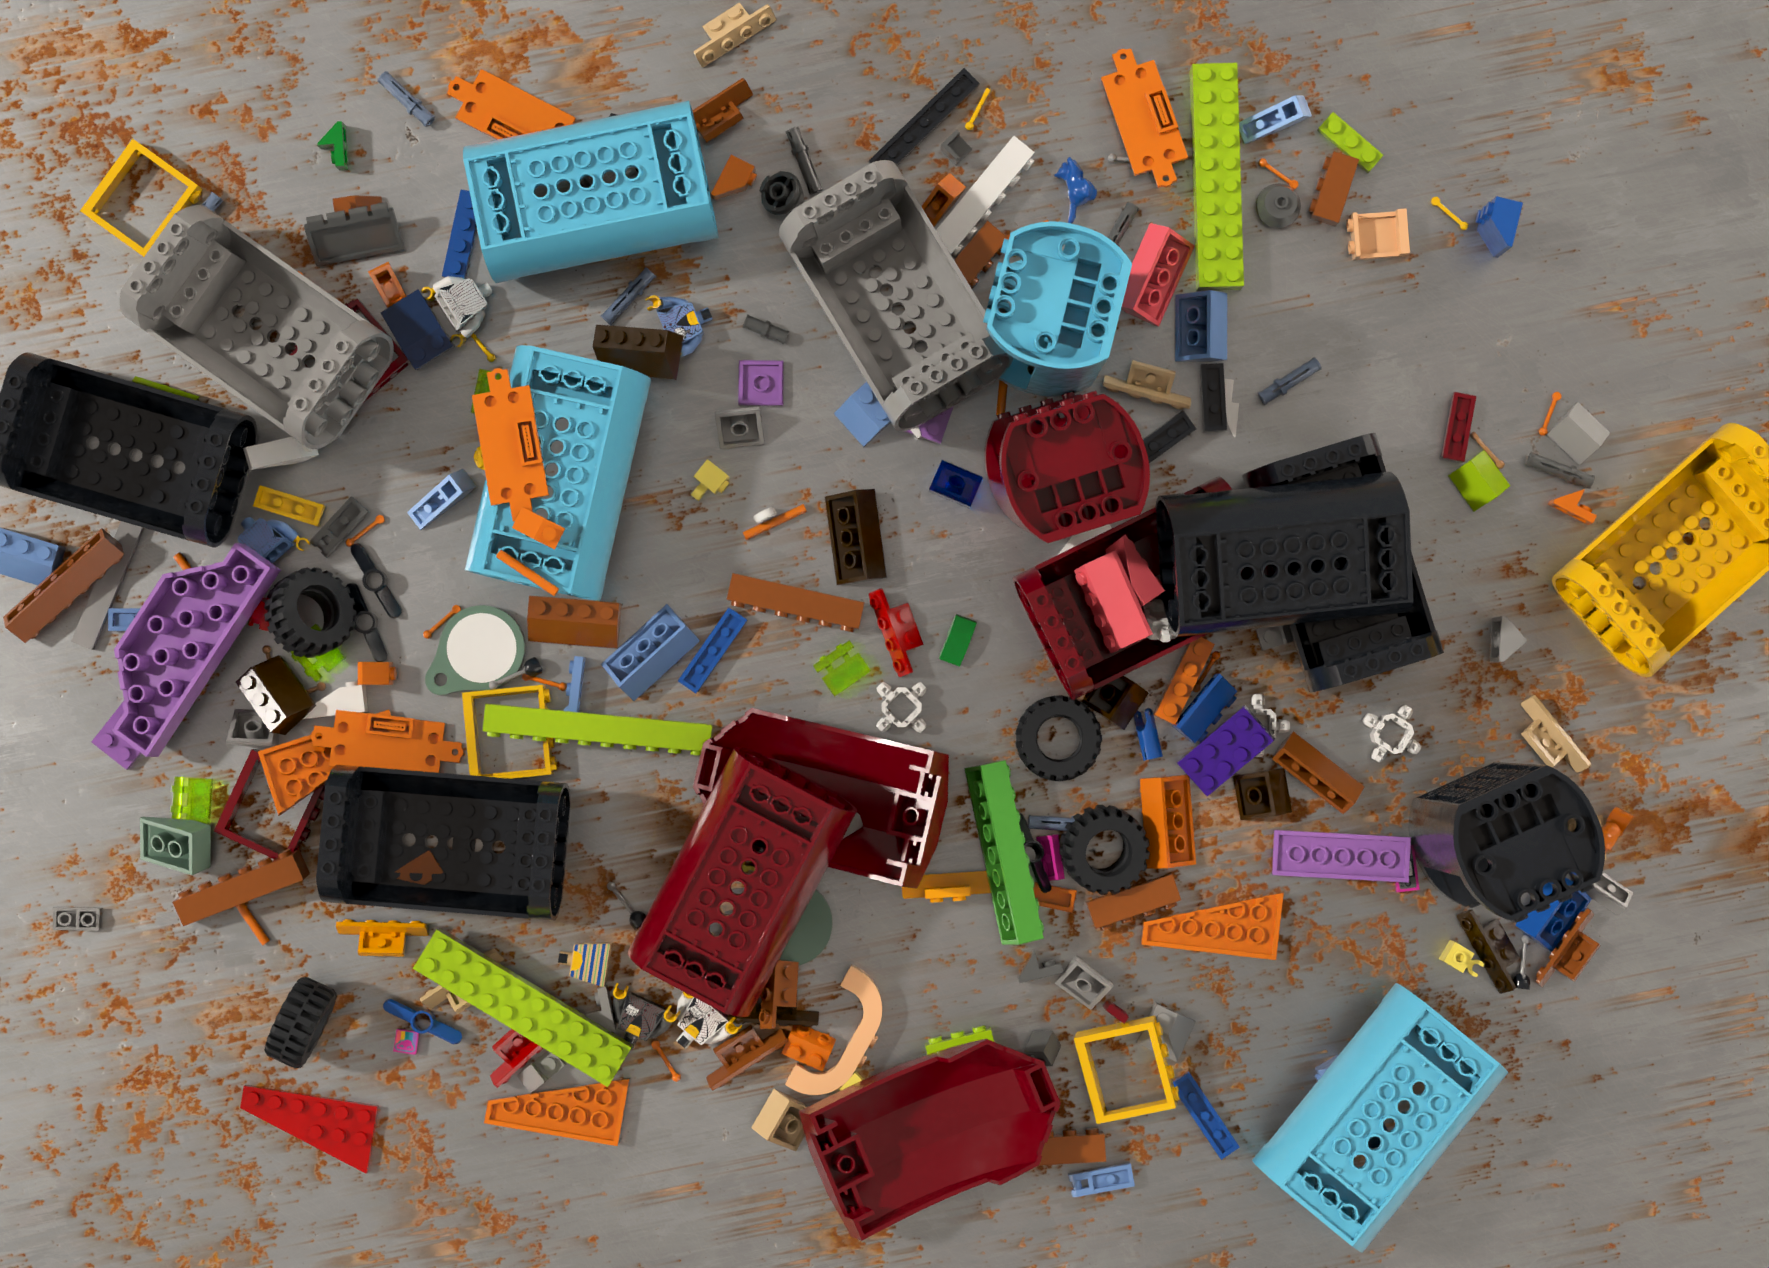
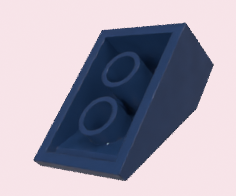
(417, 329)

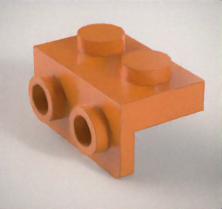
(809, 1046)

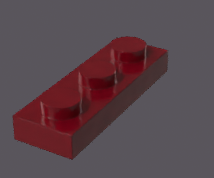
(1458, 427)

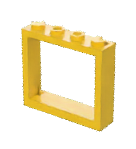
(114, 178)
(472, 731)
(1166, 1071)

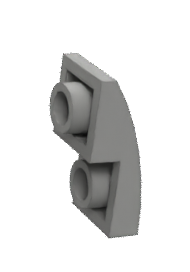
(76, 918)

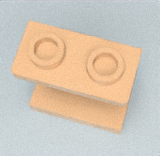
(1378, 235)

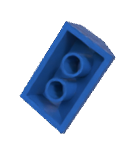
(1499, 224)
(1205, 708)
(1551, 925)

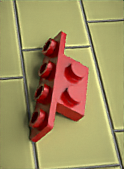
(898, 630)
(516, 1052)

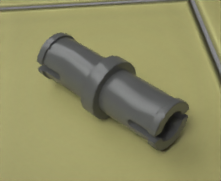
(765, 329)

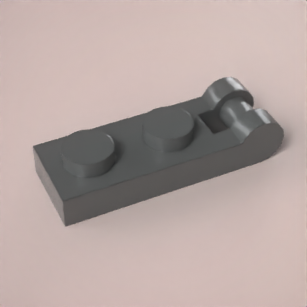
(339, 526)

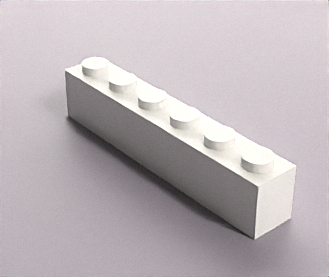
(983, 195)

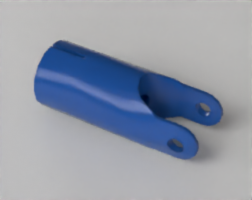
(1148, 735)

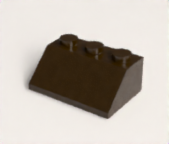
(276, 694)

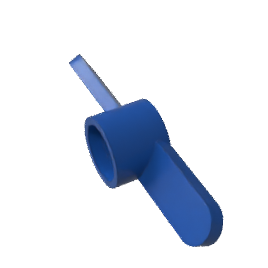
(436, 1028)

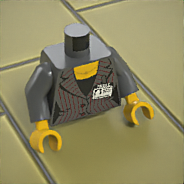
(640, 1016)

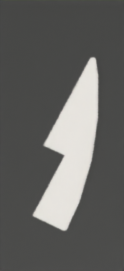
(1231, 407)

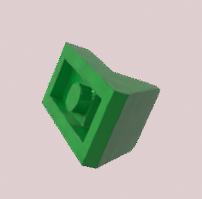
(336, 139)

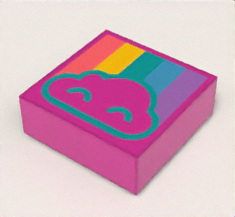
(406, 1041)

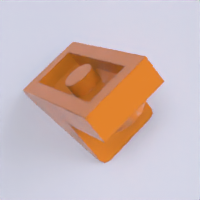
(387, 284)
(1568, 505)

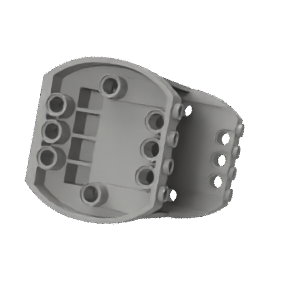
(880, 224)
(188, 302)

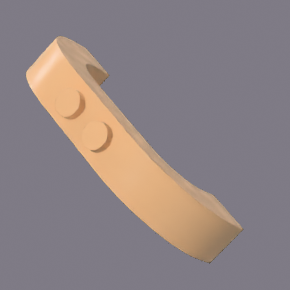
(818, 1083)

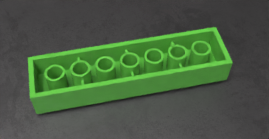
(1004, 853)

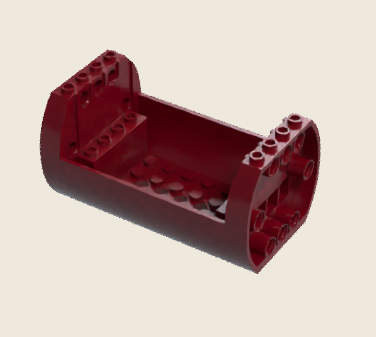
(1068, 469)
(1066, 621)
(801, 834)

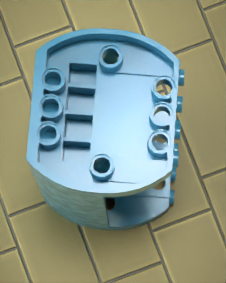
(607, 221)
(1057, 306)
(604, 421)
(1352, 1099)

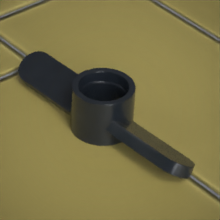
(382, 592)
(372, 636)
(1036, 865)

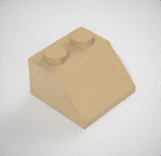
(781, 1120)

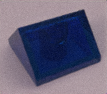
(955, 484)

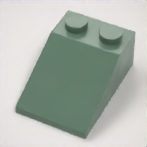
(176, 844)

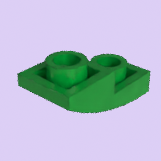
(957, 640)

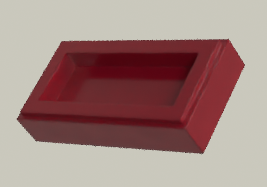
(1115, 1011)

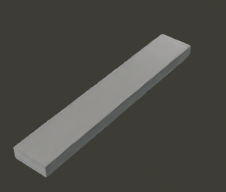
(106, 589)

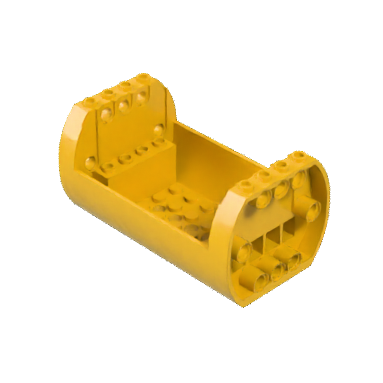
(1647, 626)

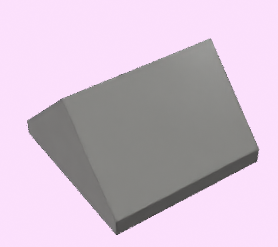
(739, 427)
(1578, 434)
(1504, 639)
(249, 729)
(1084, 983)

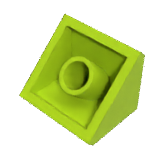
(1479, 481)

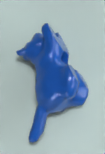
(1079, 189)

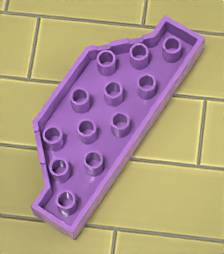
(182, 640)

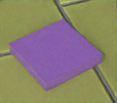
(761, 383)

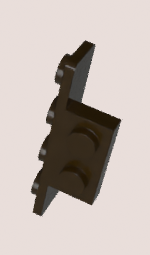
(1492, 948)
(785, 1016)

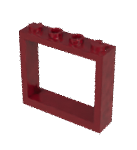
(396, 366)
(236, 798)

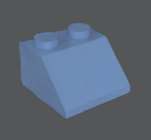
(863, 415)

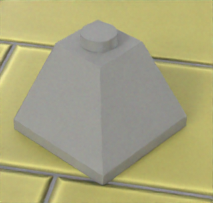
(1175, 1030)

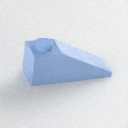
(1274, 119)
(441, 498)

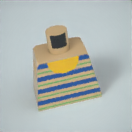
(588, 961)

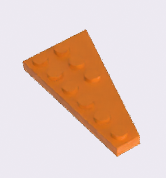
(296, 769)
(1234, 928)
(575, 1112)

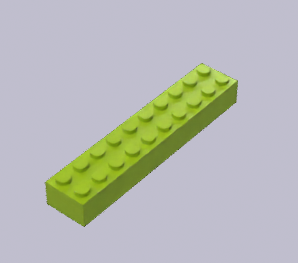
(1216, 177)
(523, 1006)

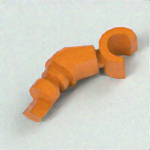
(1615, 826)

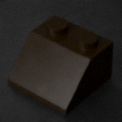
(1116, 700)
(1262, 794)

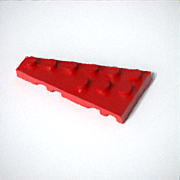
(329, 1124)

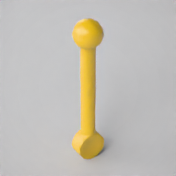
(969, 125)
(1435, 201)
(490, 357)

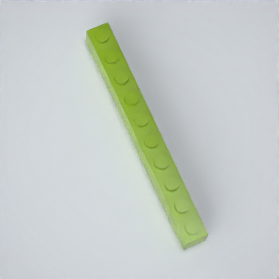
(596, 728)

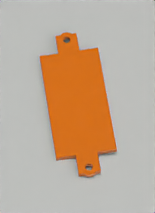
(503, 109)
(1144, 118)
(510, 443)
(386, 742)

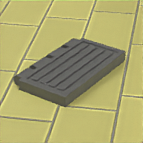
(353, 236)

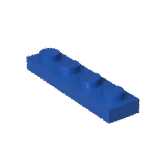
(461, 238)
(712, 650)
(1205, 1116)

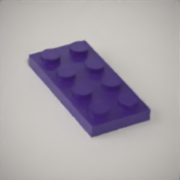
(1226, 750)

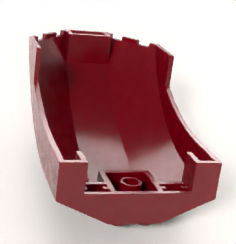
(891, 784)
(929, 1131)

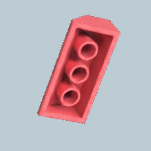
(1156, 273)
(1113, 602)

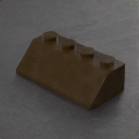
(640, 349)
(855, 536)

